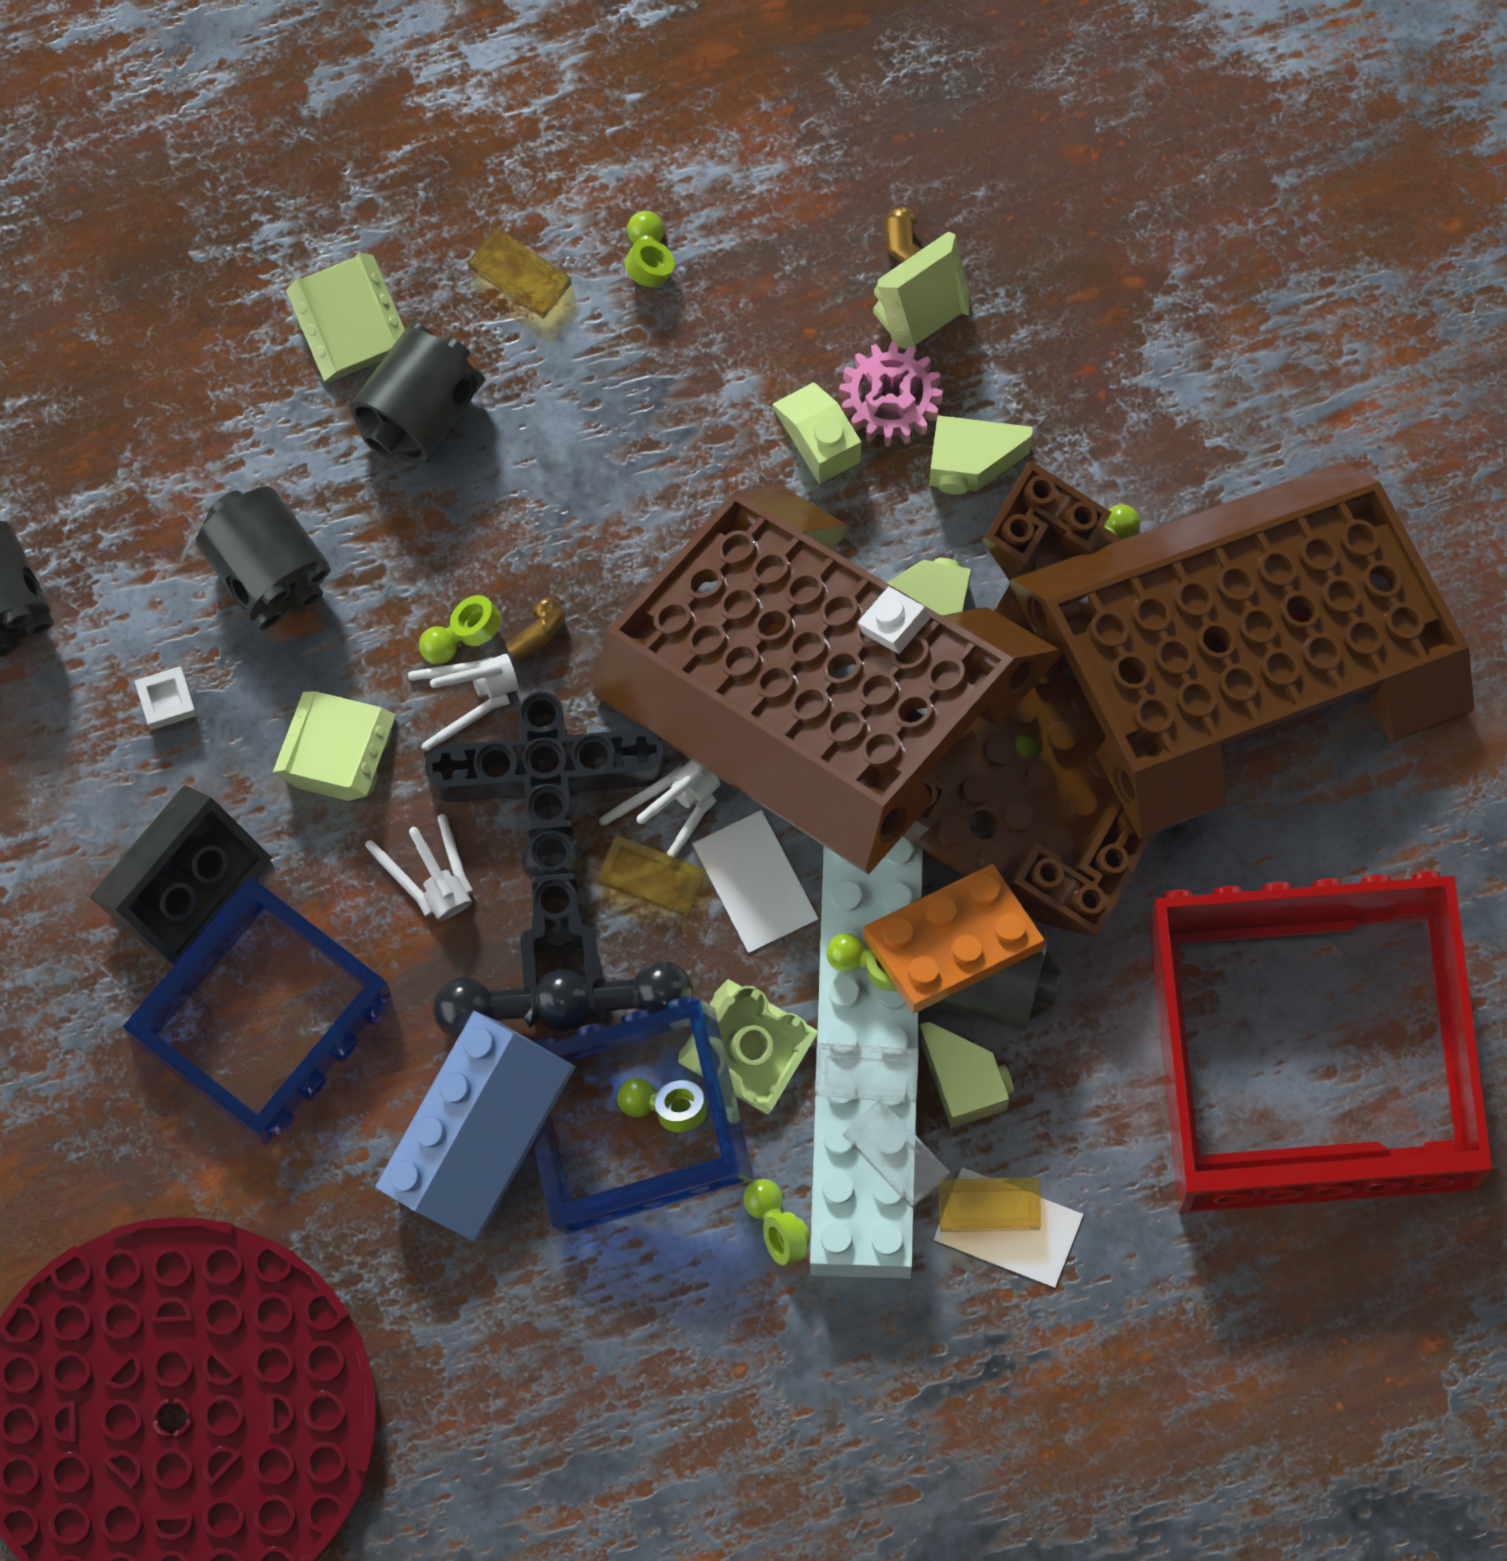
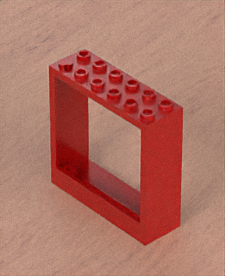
(1335, 1170)

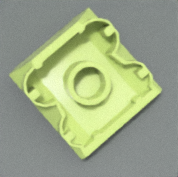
(923, 293)
(346, 316)
(334, 746)
(759, 1044)

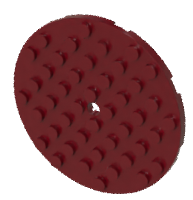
(197, 1323)

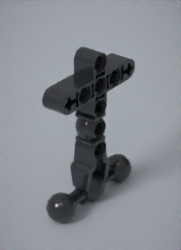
(561, 996)

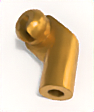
(899, 234)
(539, 633)

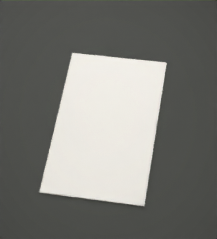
(755, 881)
(1027, 1252)

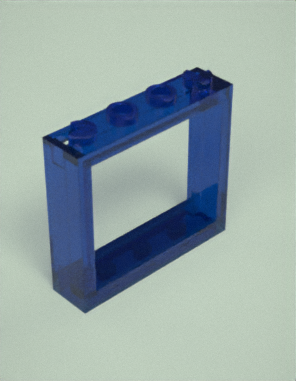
(196, 965)
(669, 1188)

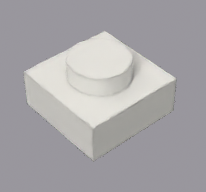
(893, 620)
(165, 698)

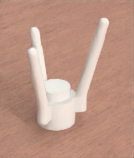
(490, 677)
(687, 785)
(444, 893)

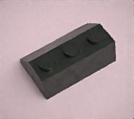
(180, 874)

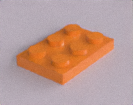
(953, 938)

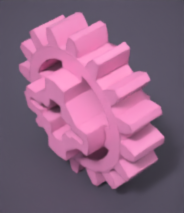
(892, 374)

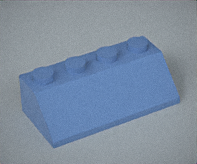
(475, 1126)

